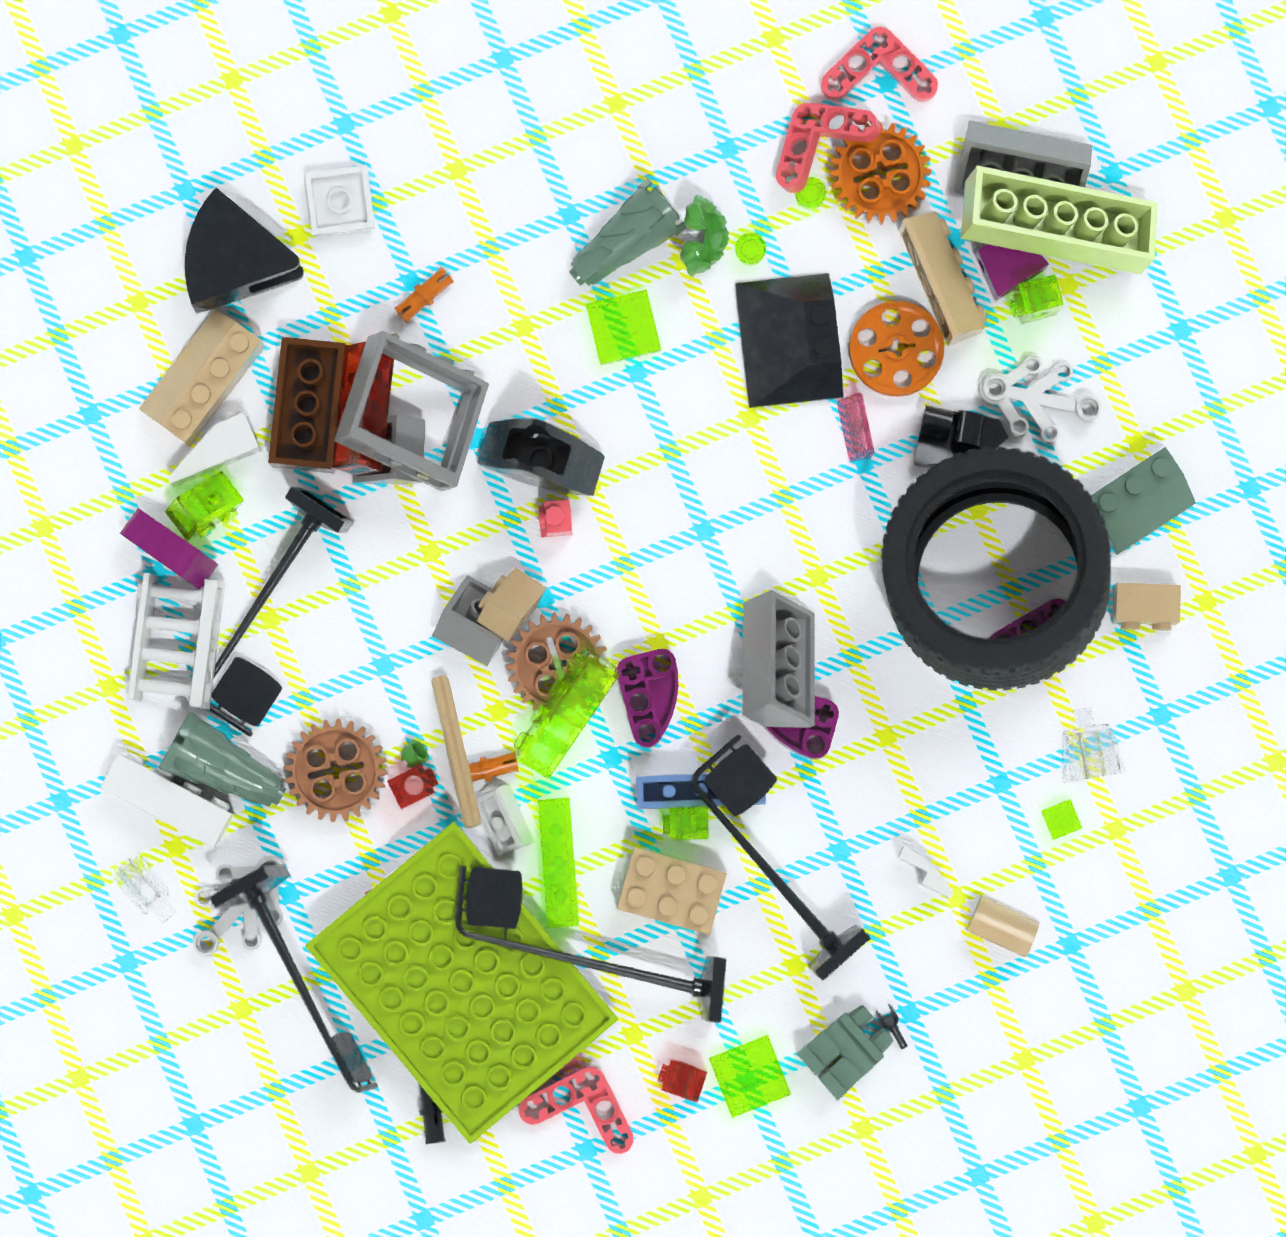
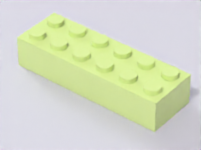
(1059, 220)

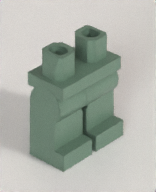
(856, 1050)

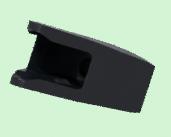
(233, 256)
(541, 456)

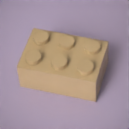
(672, 891)

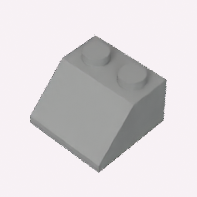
(407, 434)
(460, 627)

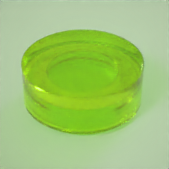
(812, 195)
(750, 249)

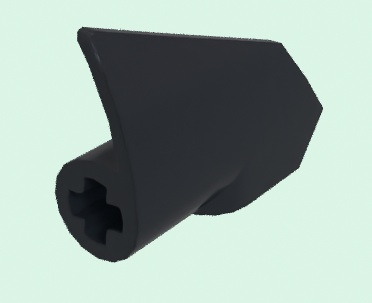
(952, 432)

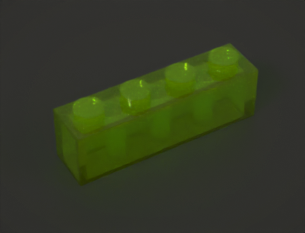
(565, 712)
(558, 862)

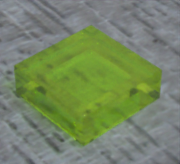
(1061, 819)

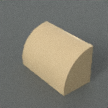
(1003, 926)

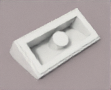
(504, 820)

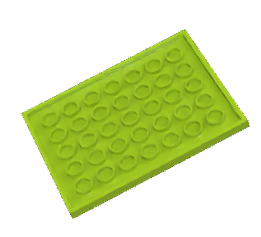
(459, 1012)

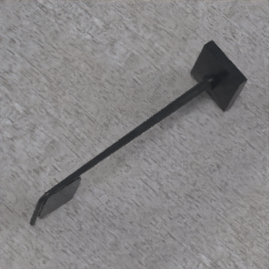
(496, 901)

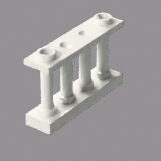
(201, 660)

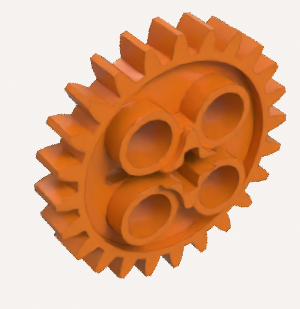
(889, 200)

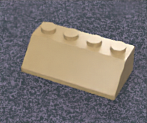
(942, 278)
(202, 377)

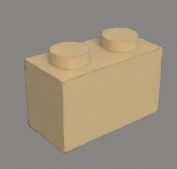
(510, 604)
(1146, 605)

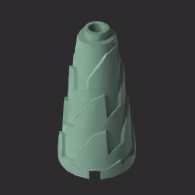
(638, 226)
(209, 758)

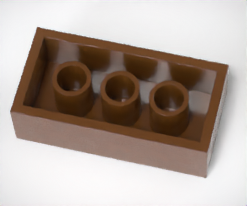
(307, 404)

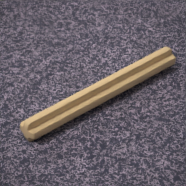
(456, 751)

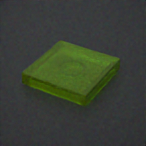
(623, 327)
(749, 1076)

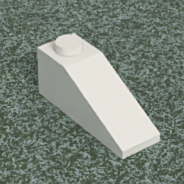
(221, 446)

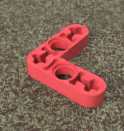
(885, 58)
(811, 133)
(591, 1098)

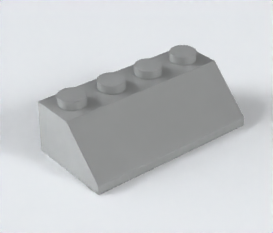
(1022, 154)
(778, 662)

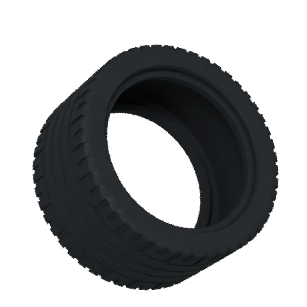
(981, 479)

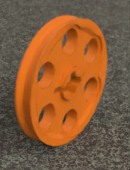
(889, 362)

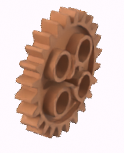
(529, 672)
(341, 798)

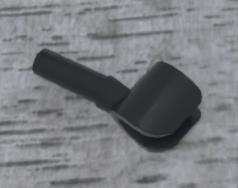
(891, 1023)

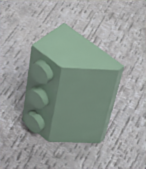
(1143, 499)

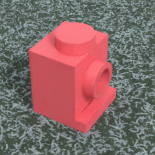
(555, 518)

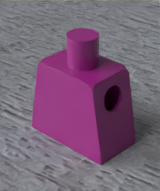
(1007, 268)

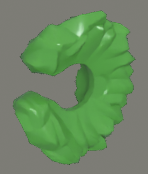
(704, 216)

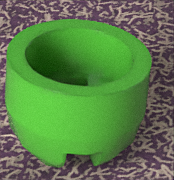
(414, 754)

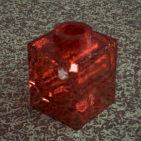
(398, 786)
(682, 1079)

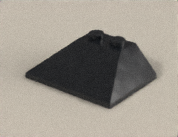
(789, 340)

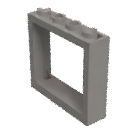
(391, 455)

